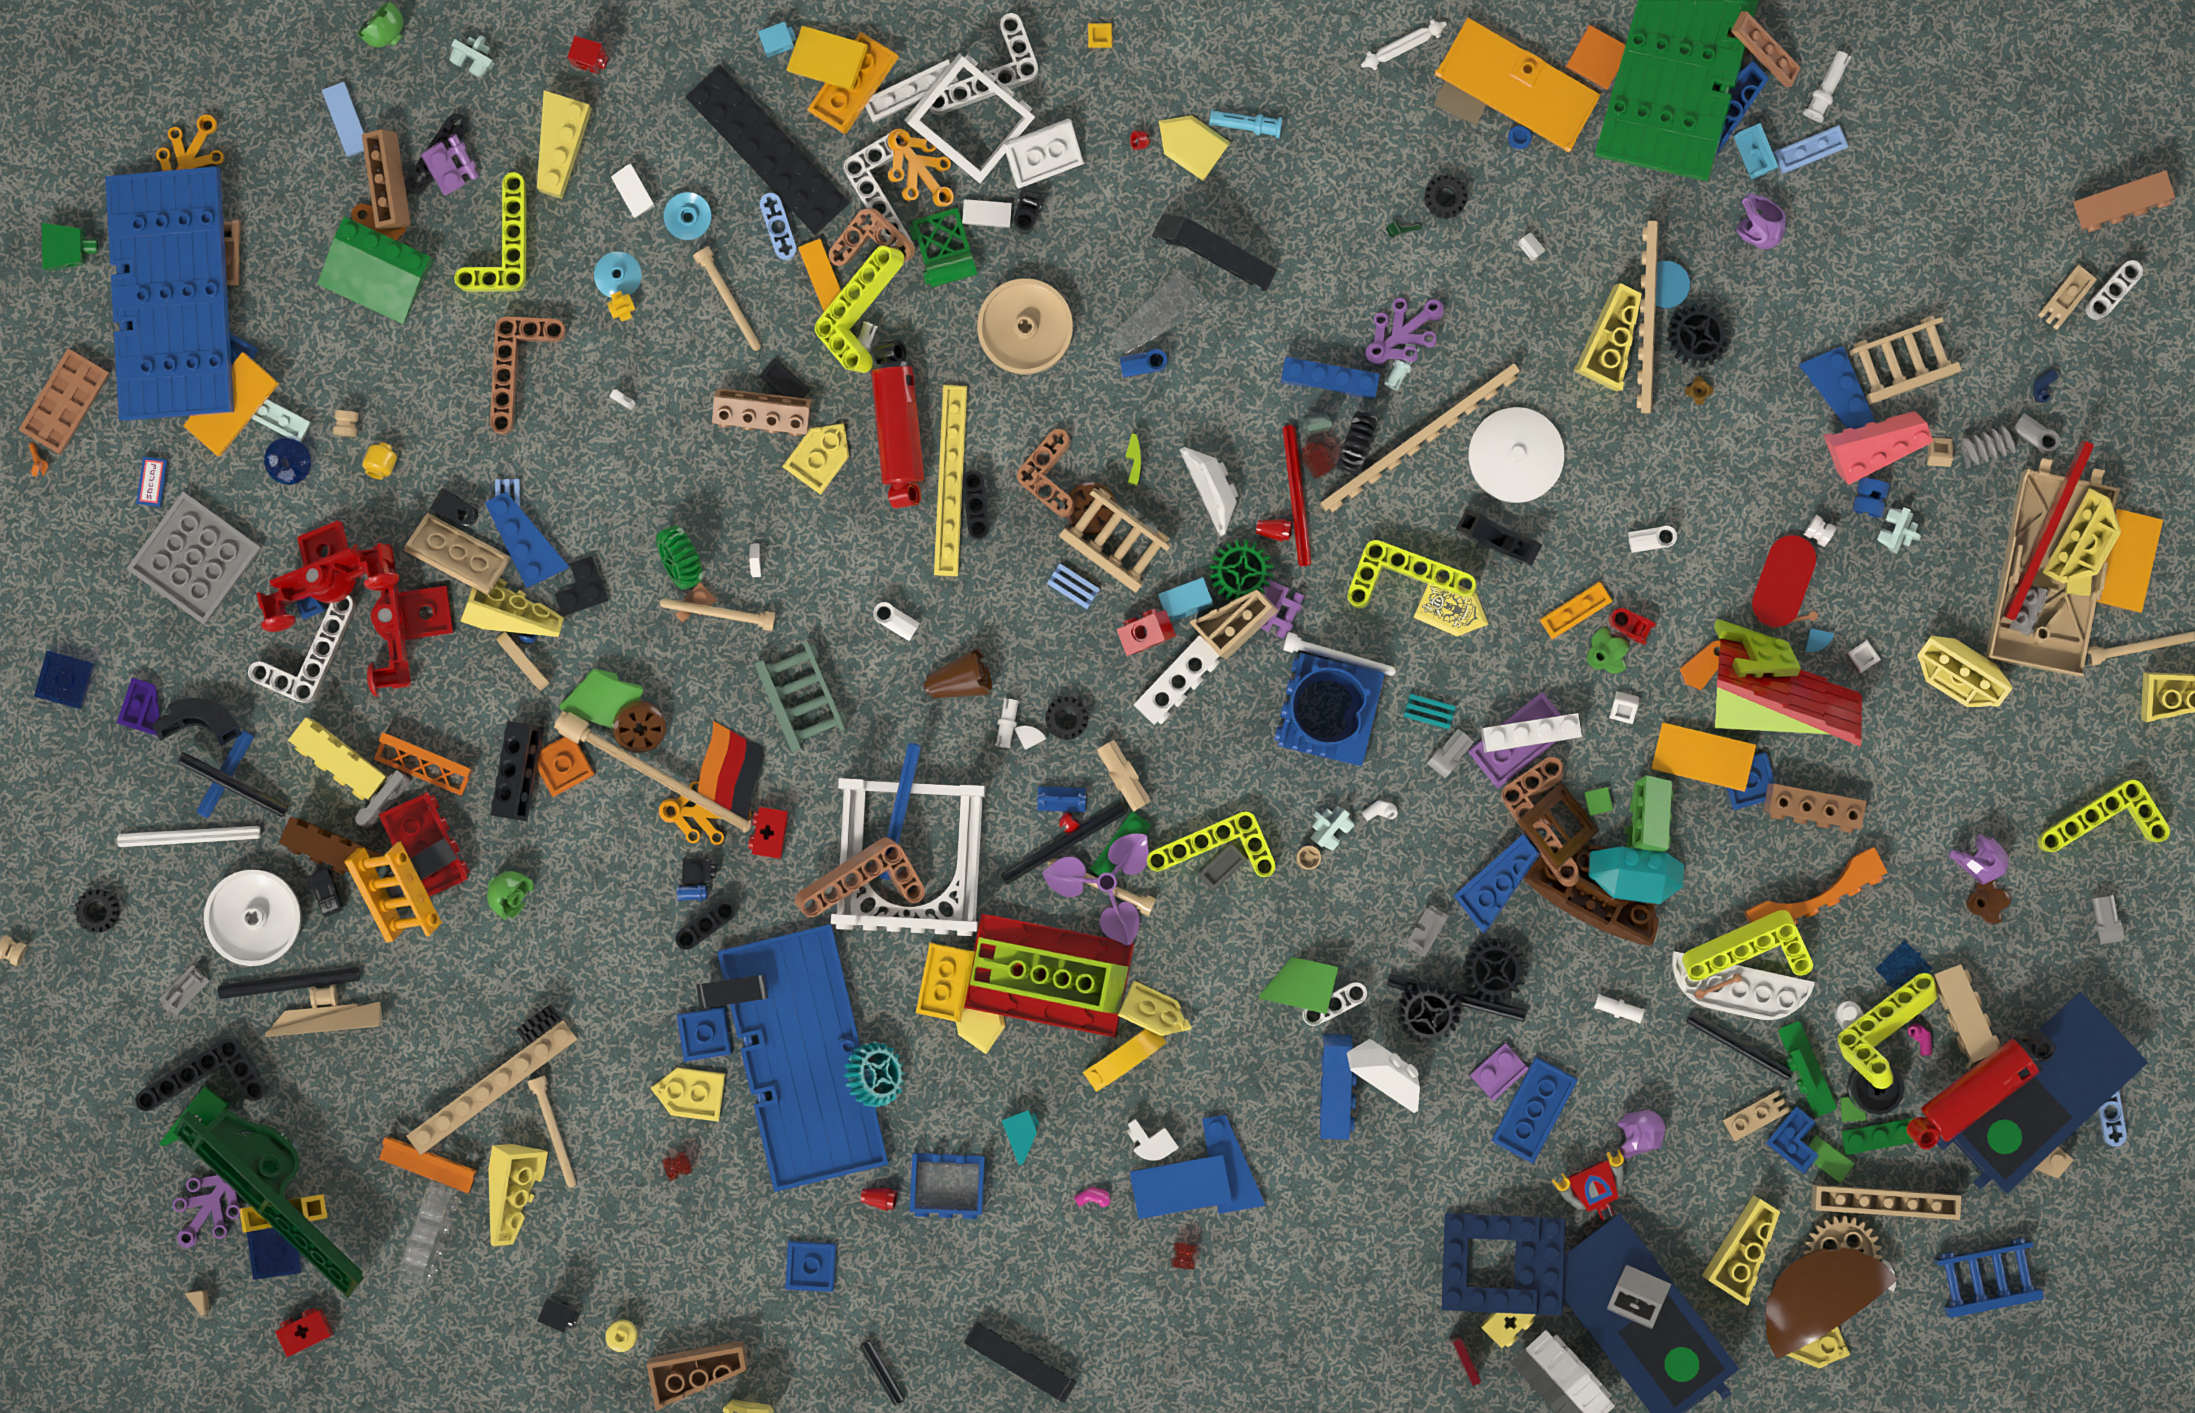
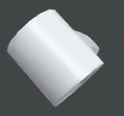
(1649, 539)
(898, 621)

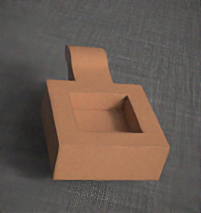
(698, 595)

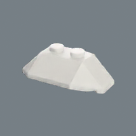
(1212, 486)
(1386, 1073)

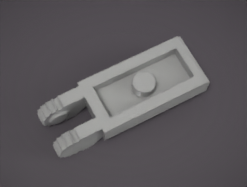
(383, 800)

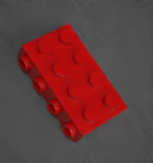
(419, 827)

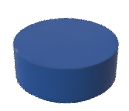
(1519, 137)

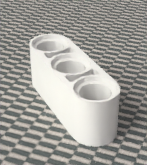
(2123, 284)
(1346, 1003)

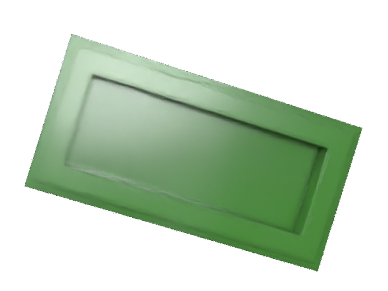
(1830, 1159)

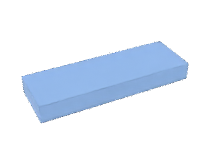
(344, 118)
(1810, 149)

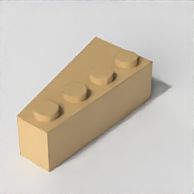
(1966, 1015)

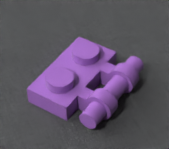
(443, 168)
(1276, 594)

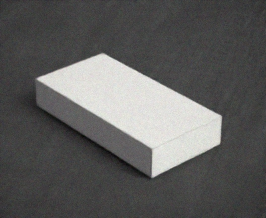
(987, 213)

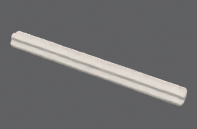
(189, 836)

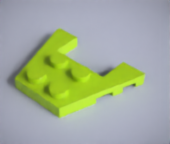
(1765, 652)

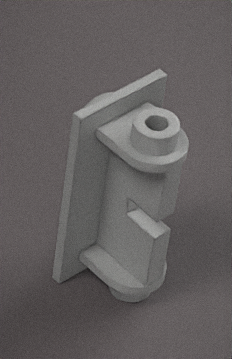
(2030, 608)
(1431, 924)
(183, 990)

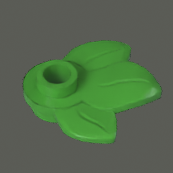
(1611, 650)

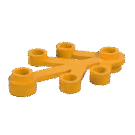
(188, 160)
(916, 166)
(697, 812)

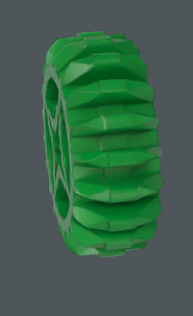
(679, 557)
(1262, 574)

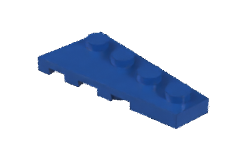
(1839, 386)
(527, 546)
(1219, 1141)

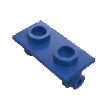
(1061, 799)

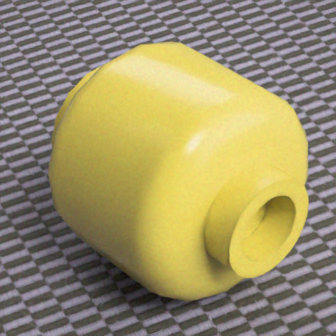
(621, 1335)

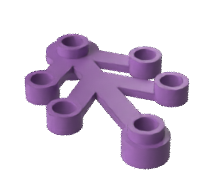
(1402, 334)
(210, 1203)

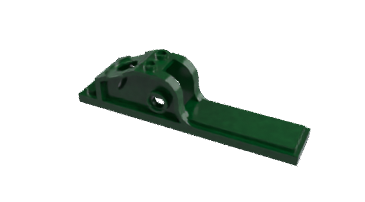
(260, 1172)

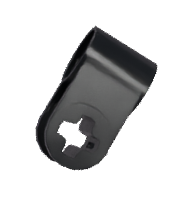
(1028, 206)
(452, 506)

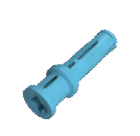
(1258, 124)

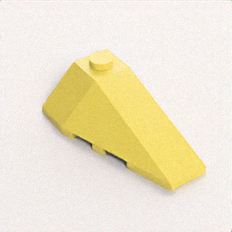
(510, 612)
(510, 1181)

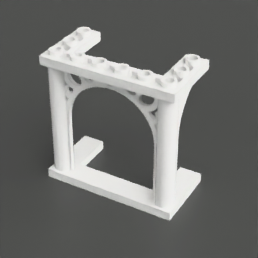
(967, 864)

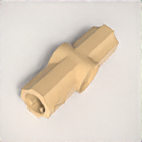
(1123, 775)

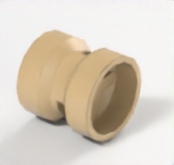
(345, 423)
(1310, 860)
(12, 951)

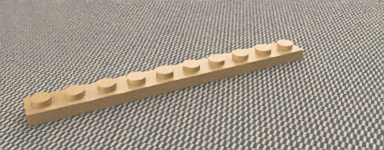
(1429, 433)

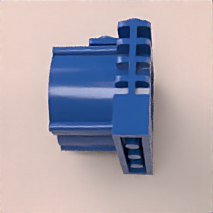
(1364, 689)

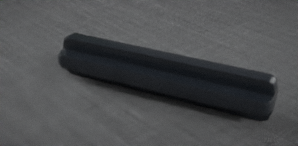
(882, 1372)

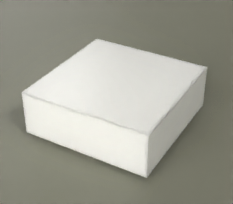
(1863, 656)

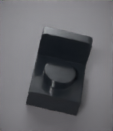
(698, 871)

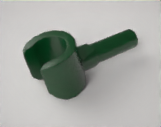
(1395, 229)

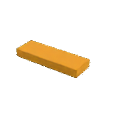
(820, 272)
(1576, 610)

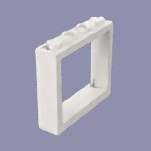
(934, 92)

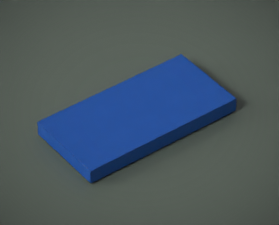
(1534, 1110)
(1181, 1186)

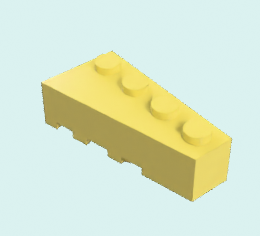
(560, 139)

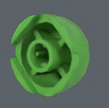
(383, 26)
(504, 894)

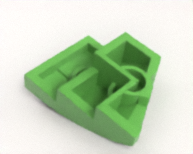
(600, 697)
(1302, 985)

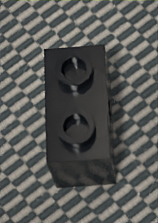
(558, 1314)

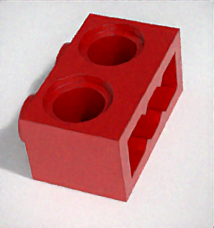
(587, 55)

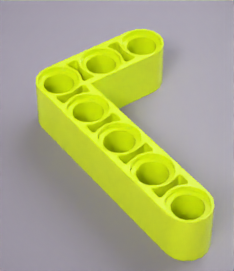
(508, 245)
(855, 306)
(1406, 569)
(2102, 814)
(1214, 841)
(1749, 942)
(1864, 1034)

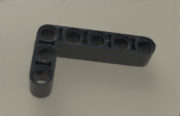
(1212, 247)
(201, 1071)

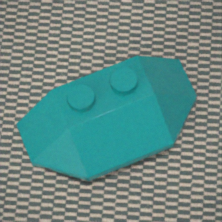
(1636, 874)

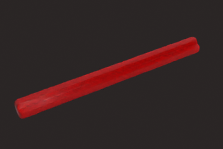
(1296, 495)

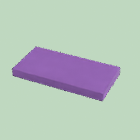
(1506, 763)

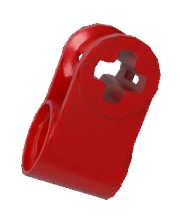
(1635, 627)

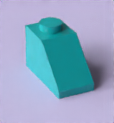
(1021, 1133)

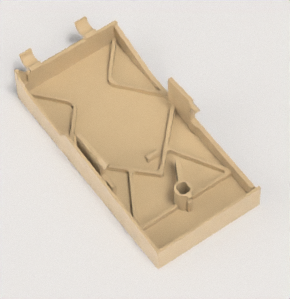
(2066, 619)

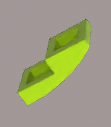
(1133, 453)

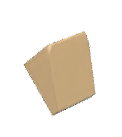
(1940, 452)
(199, 1300)

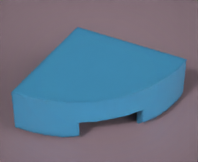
(1817, 640)

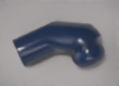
(2041, 384)

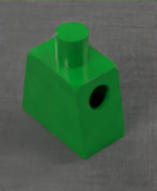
(65, 247)

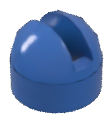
(526, 640)

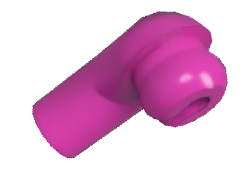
(1923, 1036)
(1093, 1194)

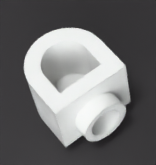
(1847, 1013)

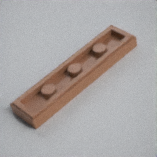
(1766, 49)

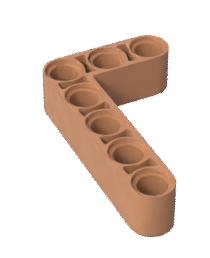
(500, 364)
(1524, 804)
(860, 877)

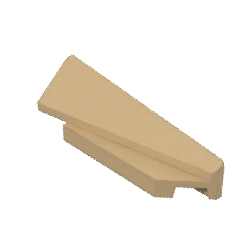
(327, 1019)

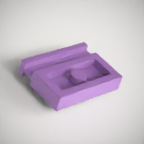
(1499, 1071)

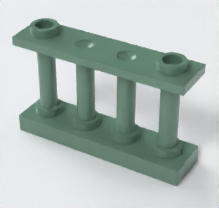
(777, 693)

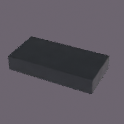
(783, 381)

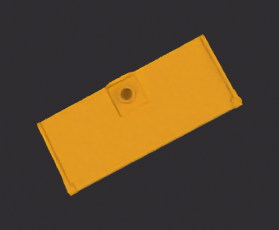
(1518, 84)

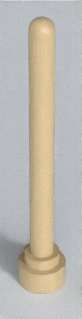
(705, 259)
(763, 620)
(2099, 654)
(1143, 903)
(538, 1087)

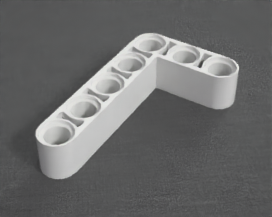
(1013, 69)
(865, 176)
(313, 657)

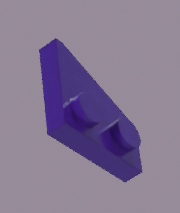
(140, 706)

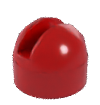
(1142, 137)
(1068, 822)

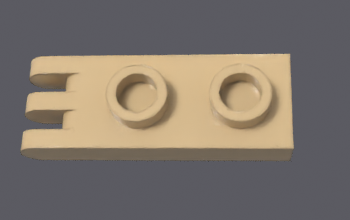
(2068, 296)
(1755, 1116)

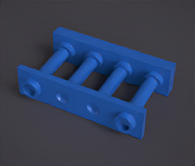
(2004, 1296)

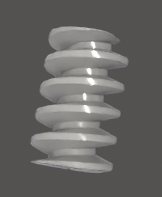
(1987, 444)

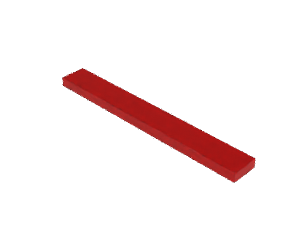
(2048, 530)

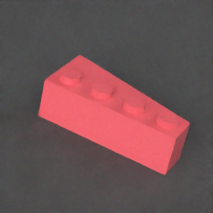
(1876, 445)

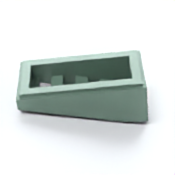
(1317, 423)

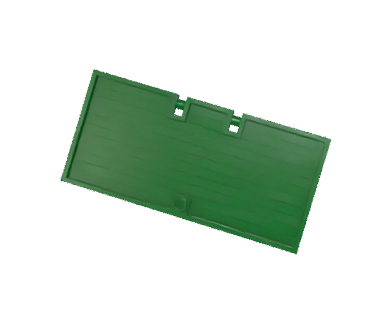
(1664, 92)

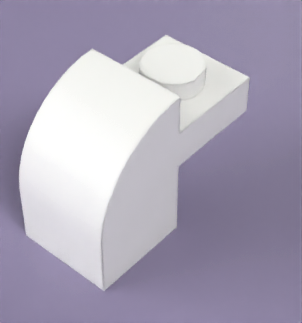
(1153, 1147)

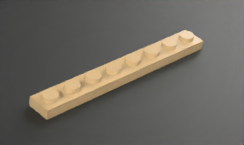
(1648, 307)
(491, 1087)

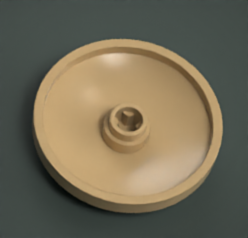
(1025, 326)

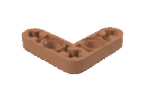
(871, 230)
(1039, 479)

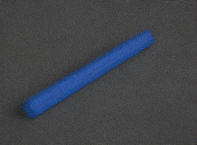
(902, 797)

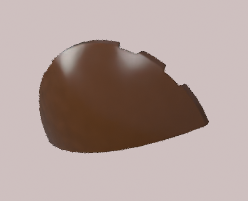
(1592, 904)
(1821, 1294)

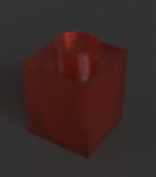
(1317, 460)

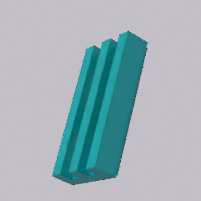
(1449, 717)

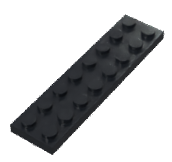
(767, 150)

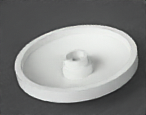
(1516, 455)
(252, 917)

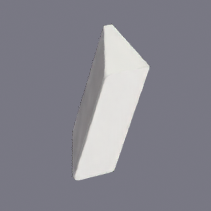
(632, 191)

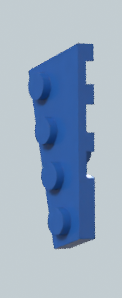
(1495, 884)

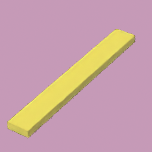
(950, 480)

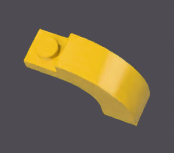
(1123, 1058)
(311, 1207)

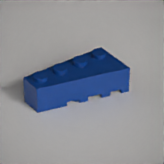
(1747, 88)
(1336, 1088)

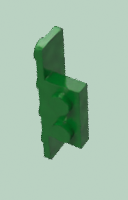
(1807, 1070)

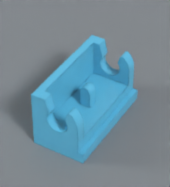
(1755, 151)
(1186, 600)

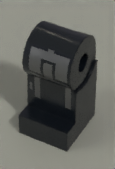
(326, 892)

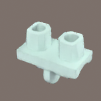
(481, 62)
(1894, 539)
(1327, 826)

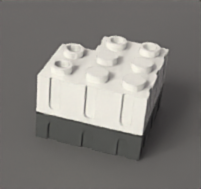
(1561, 1377)

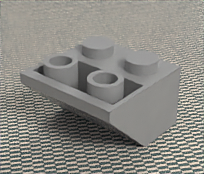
(1639, 1296)

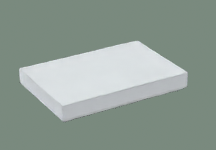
(1043, 153)

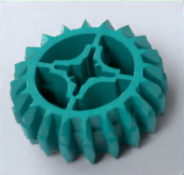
(866, 1076)

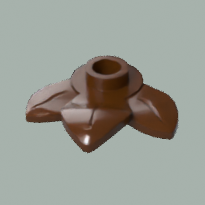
(1992, 901)

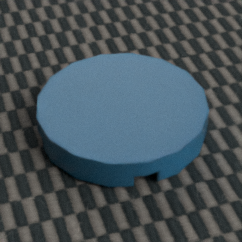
(1671, 285)

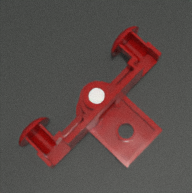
(325, 577)
(398, 619)

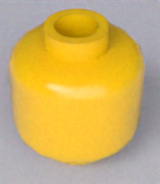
(379, 461)

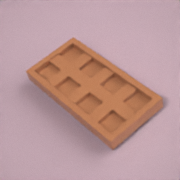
(64, 401)

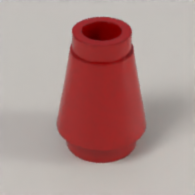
(1275, 529)
(880, 1198)

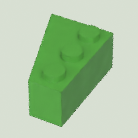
(1650, 815)

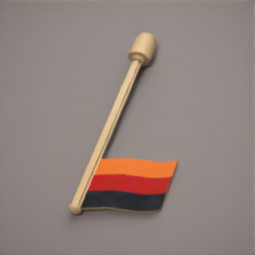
(725, 775)

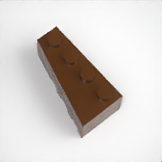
(321, 844)

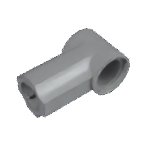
(2034, 432)
(1447, 757)
(2107, 922)

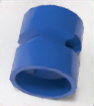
(1873, 505)

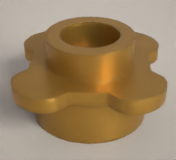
(1699, 384)

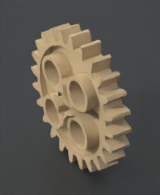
(1839, 1232)

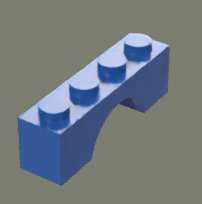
(1329, 377)

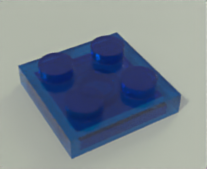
(64, 679)
(272, 1255)

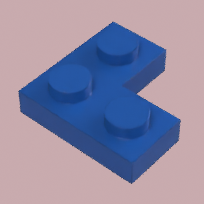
(1788, 1140)

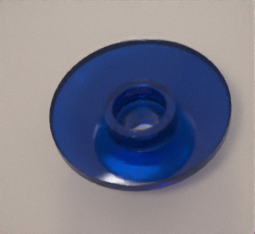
(295, 454)

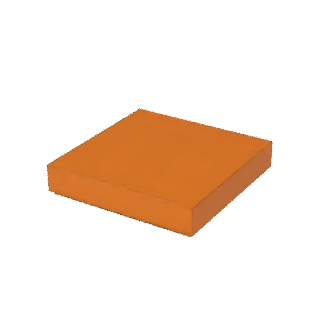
(1597, 57)
(563, 766)

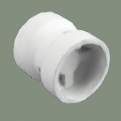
(1820, 530)

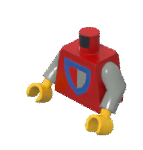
(1594, 1186)

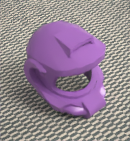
(1762, 230)
(1987, 864)
(1643, 1132)

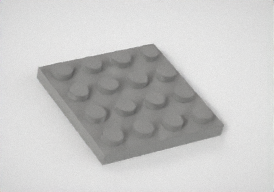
(194, 558)

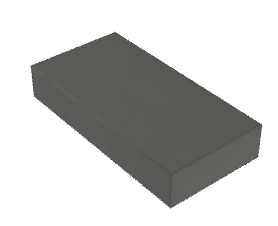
(1222, 866)

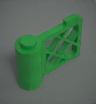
(946, 267)

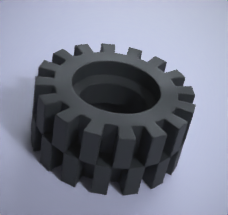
(1445, 182)
(1059, 705)
(82, 911)
(538, 1025)

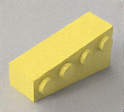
(1609, 343)
(2167, 694)
(338, 758)
(1743, 1250)

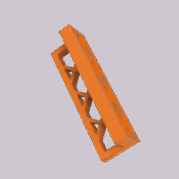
(426, 755)
(428, 1164)

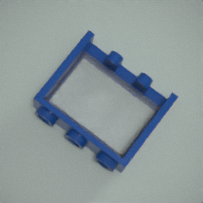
(947, 1185)

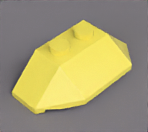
(2085, 540)
(1962, 673)

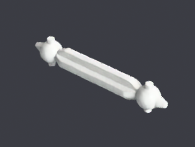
(1403, 44)

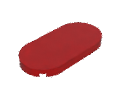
(1783, 581)

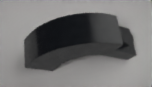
(1498, 538)
(198, 713)
(426, 864)

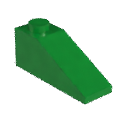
(206, 1106)

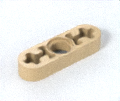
(522, 661)

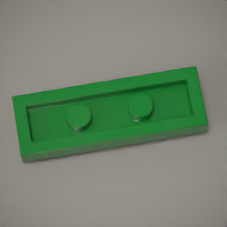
(1133, 825)
(1876, 1136)

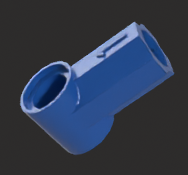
(1140, 363)

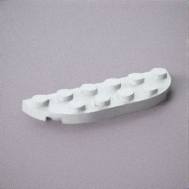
(1757, 996)

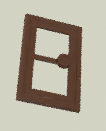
(1541, 810)

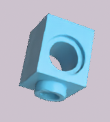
(777, 39)

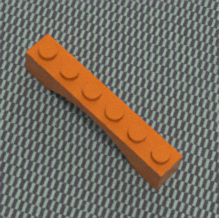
(1859, 870)

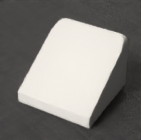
(1531, 246)
(1624, 707)

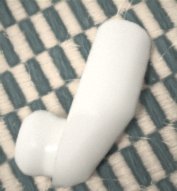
(1380, 808)

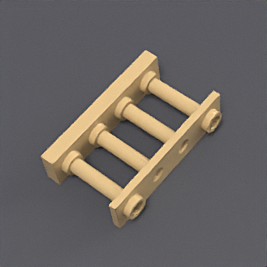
(1900, 383)
(1094, 549)

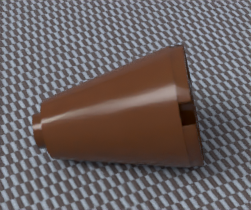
(960, 678)

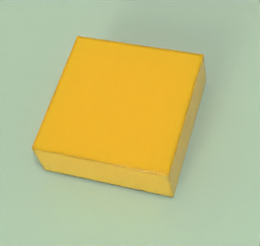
(1099, 35)

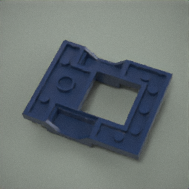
(1537, 1264)

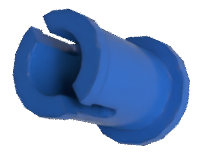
(692, 892)

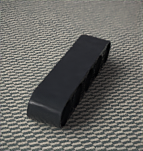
(1019, 1362)

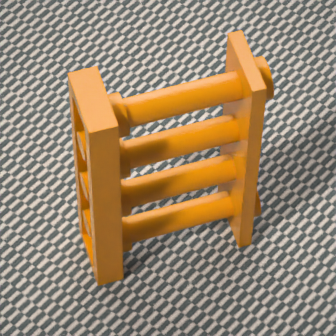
(378, 900)

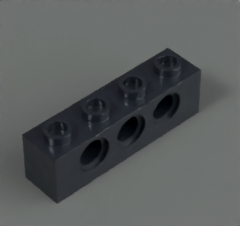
(513, 787)

